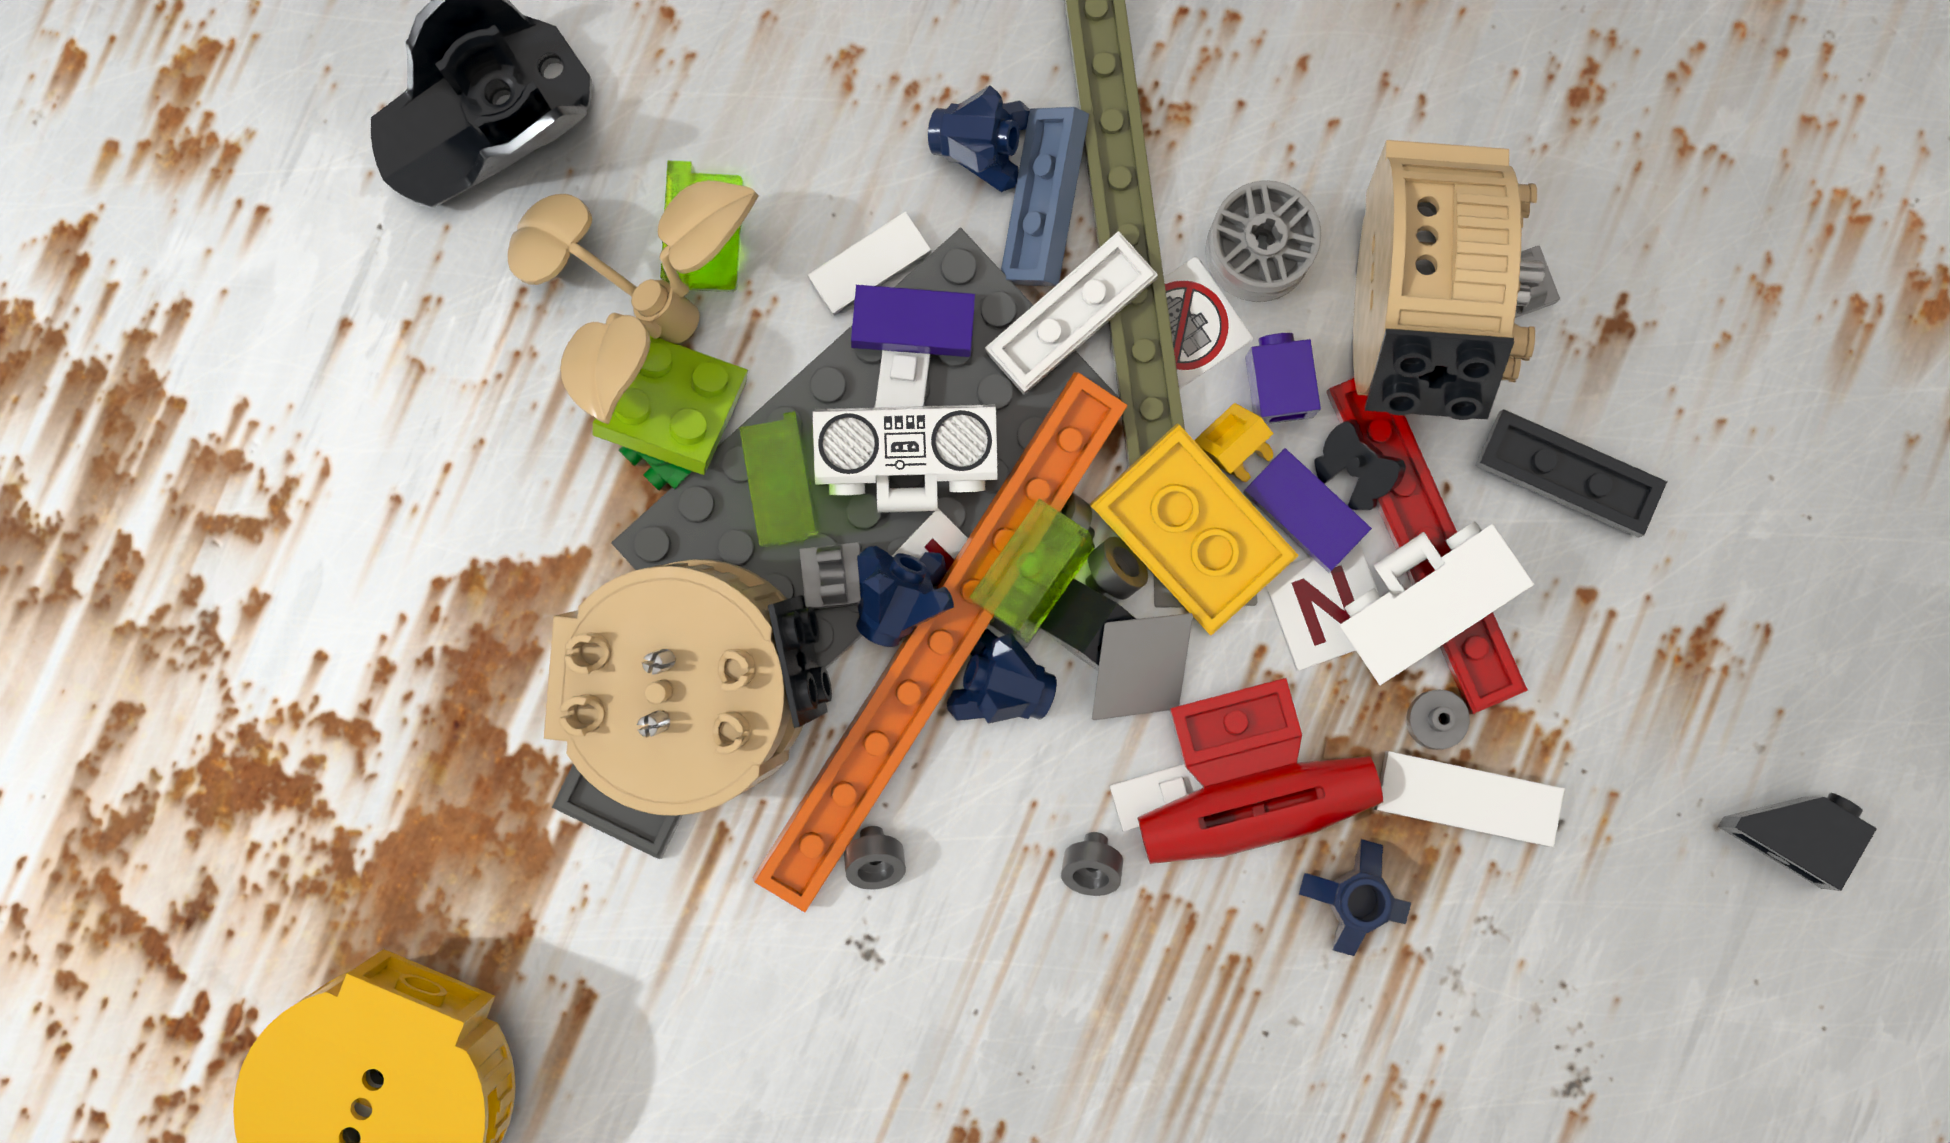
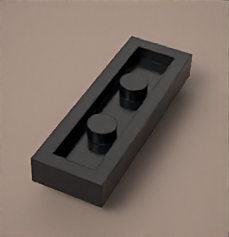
(1571, 473)

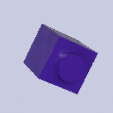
(1282, 379)

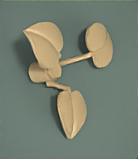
(608, 356)

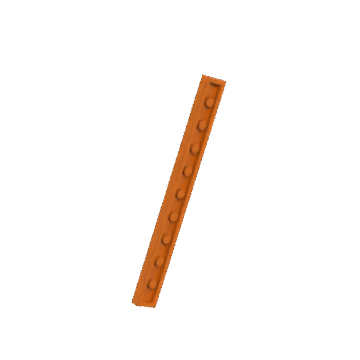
(932, 652)

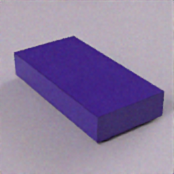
(913, 320)
(1307, 510)

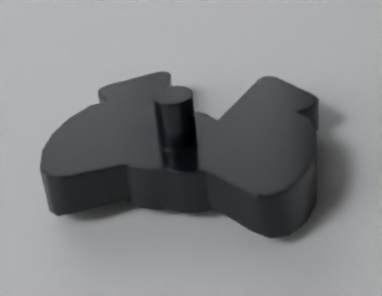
(1376, 472)

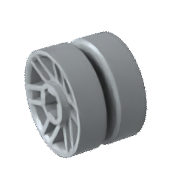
(1291, 235)

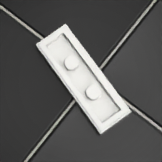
(1071, 313)
(1470, 799)

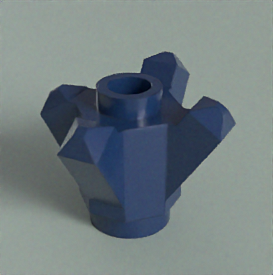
(980, 136)
(898, 594)
(1002, 683)
(1357, 898)

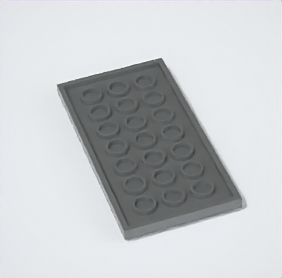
(714, 511)

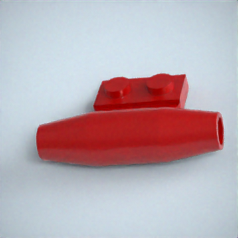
(1253, 789)

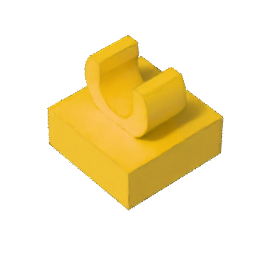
(1234, 439)

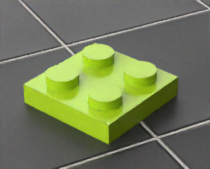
(676, 406)

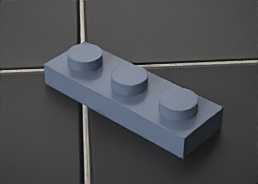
(1044, 196)

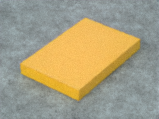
(1194, 529)

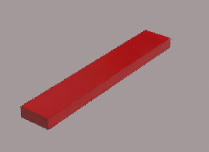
(1479, 654)

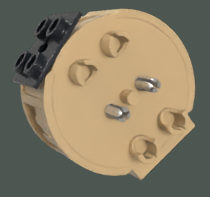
(683, 684)

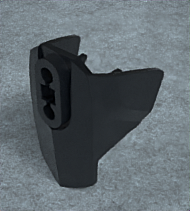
(447, 123)

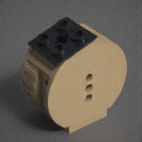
(1441, 280)

